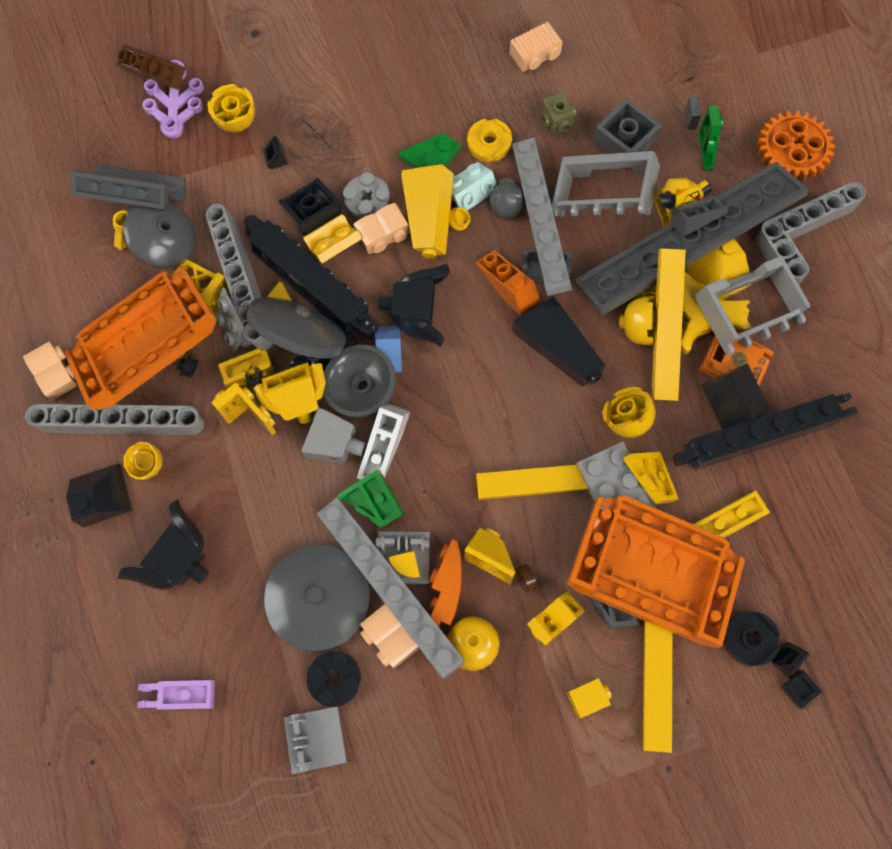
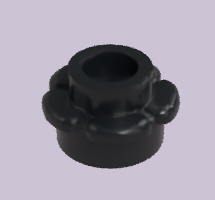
(187, 366)

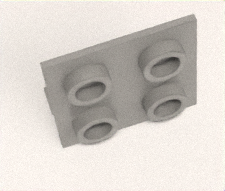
(230, 323)
(403, 542)
(315, 740)

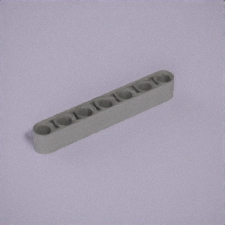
(236, 268)
(103, 419)

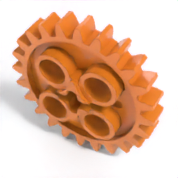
(796, 144)

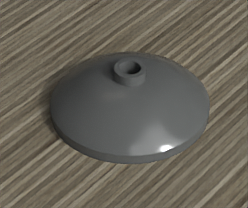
(152, 243)
(349, 371)

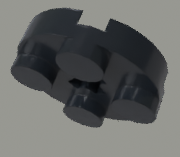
(747, 653)
(319, 673)

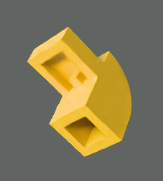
(555, 618)

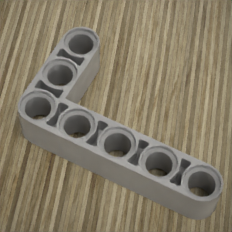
(842, 200)

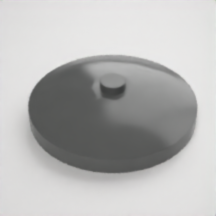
(296, 327)
(317, 598)

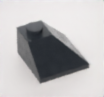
(98, 496)

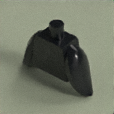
(414, 303)
(173, 556)

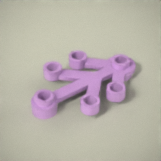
(173, 103)

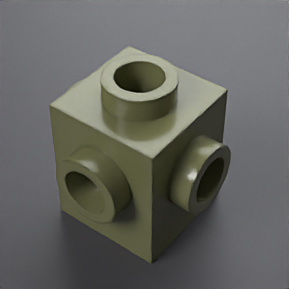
(557, 113)

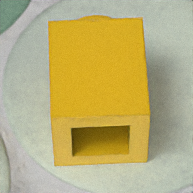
(589, 698)

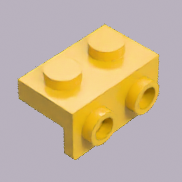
(235, 369)

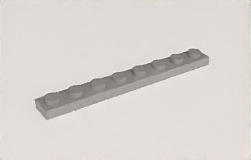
(541, 218)
(391, 589)

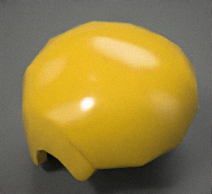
(143, 461)

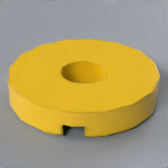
(489, 151)

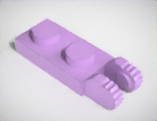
(180, 695)

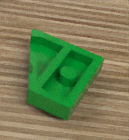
(709, 136)
(431, 152)
(373, 498)

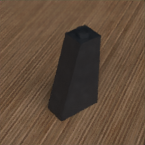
(560, 341)

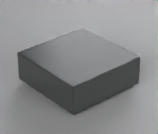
(692, 113)

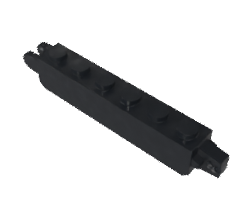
(309, 278)
(764, 432)

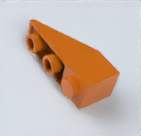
(510, 282)

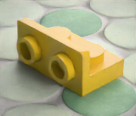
(331, 238)

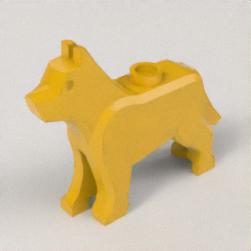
(693, 318)

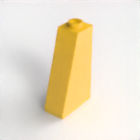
(428, 207)

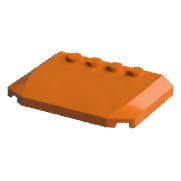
(139, 338)
(658, 569)

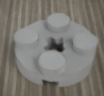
(365, 185)

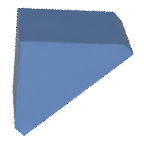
(389, 342)

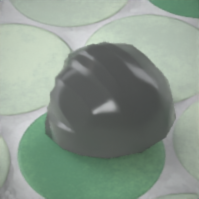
(507, 199)

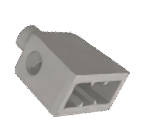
(331, 439)

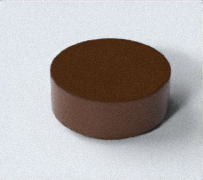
(526, 578)

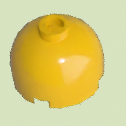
(232, 108)
(639, 320)
(630, 412)
(475, 642)

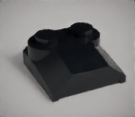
(311, 206)

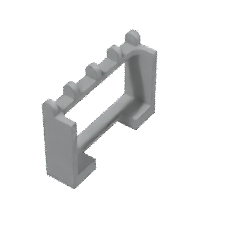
(582, 166)
(719, 321)

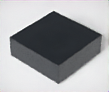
(801, 689)

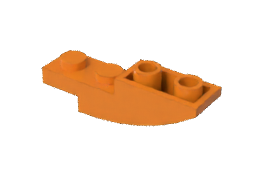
(447, 583)

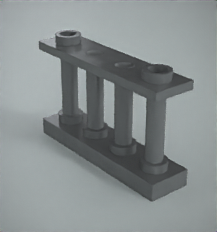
(128, 186)

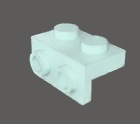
(472, 186)

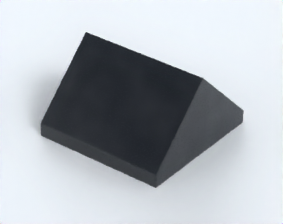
(735, 397)

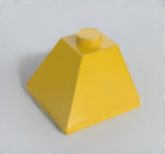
(724, 262)
(490, 554)

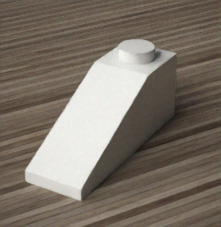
(384, 440)

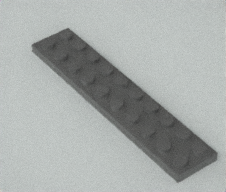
(637, 266)

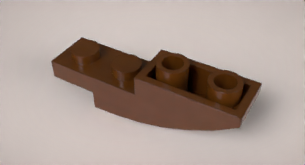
(151, 66)

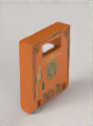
(755, 355)

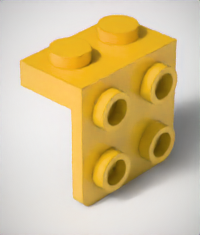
(235, 401)

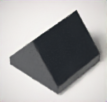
(275, 154)
(789, 659)

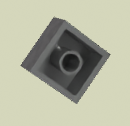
(626, 130)

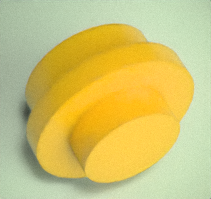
(459, 218)

